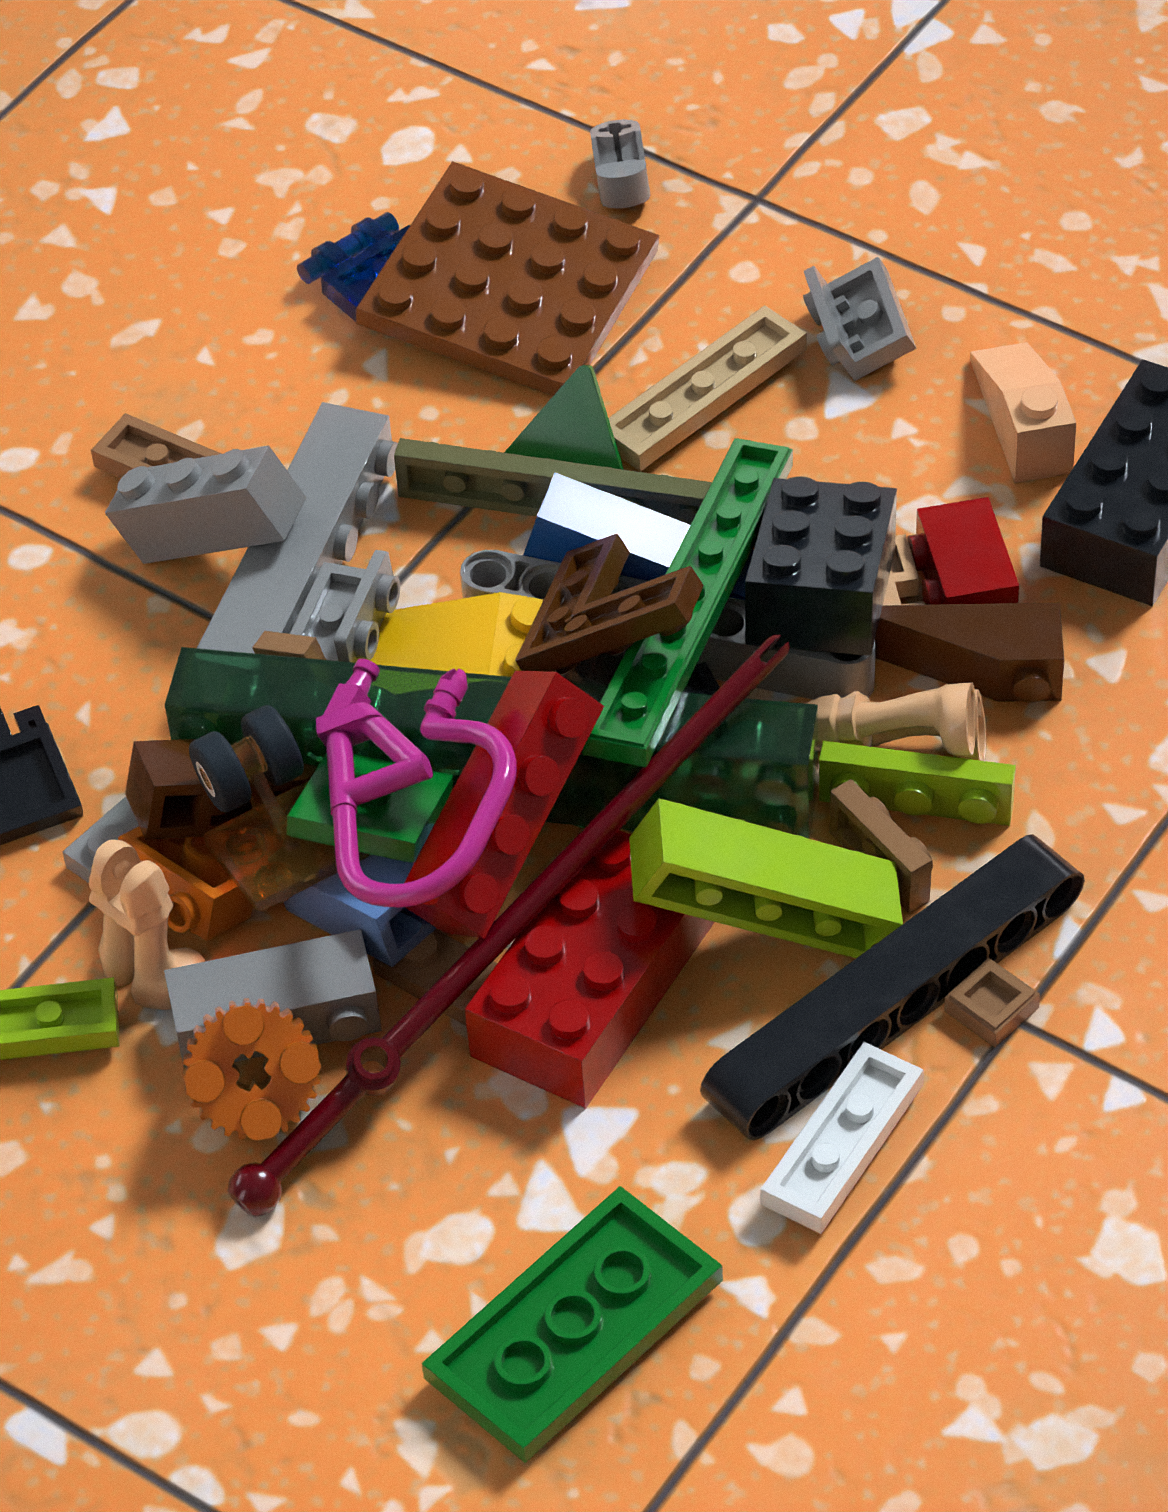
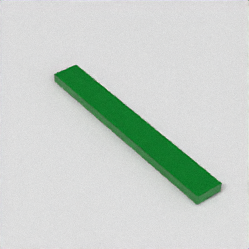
(716, 548)

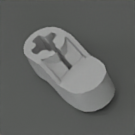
(620, 163)

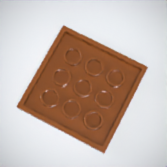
(507, 279)

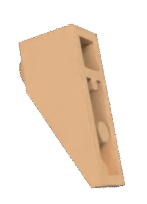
(1027, 411)

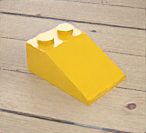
(463, 634)

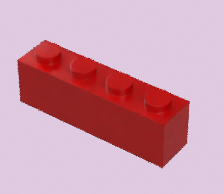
(547, 727)

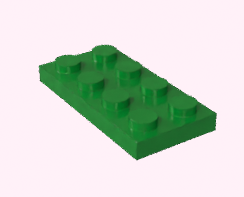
(572, 1323)

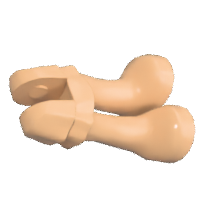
(949, 712)
(135, 923)

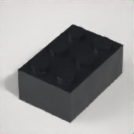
(821, 565)

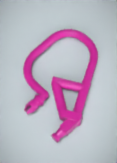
(352, 721)

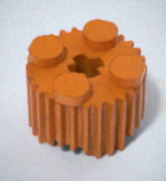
(213, 1077)

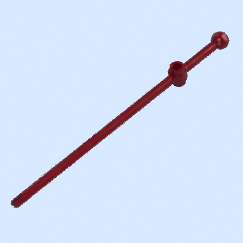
(257, 1185)

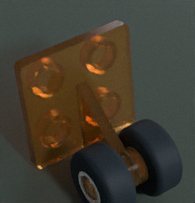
(256, 844)

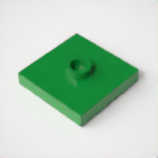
(386, 826)

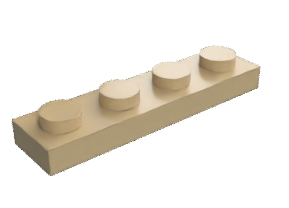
(705, 386)

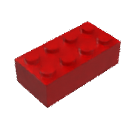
(580, 980)

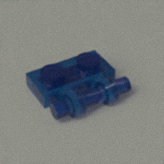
(353, 261)

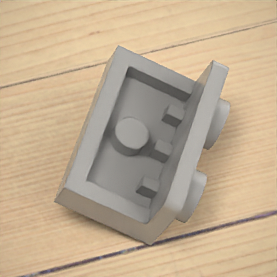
(859, 318)
(349, 608)

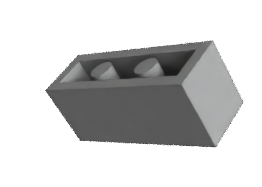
(206, 504)
(318, 979)

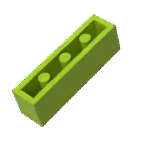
(763, 879)

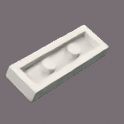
(841, 1137)

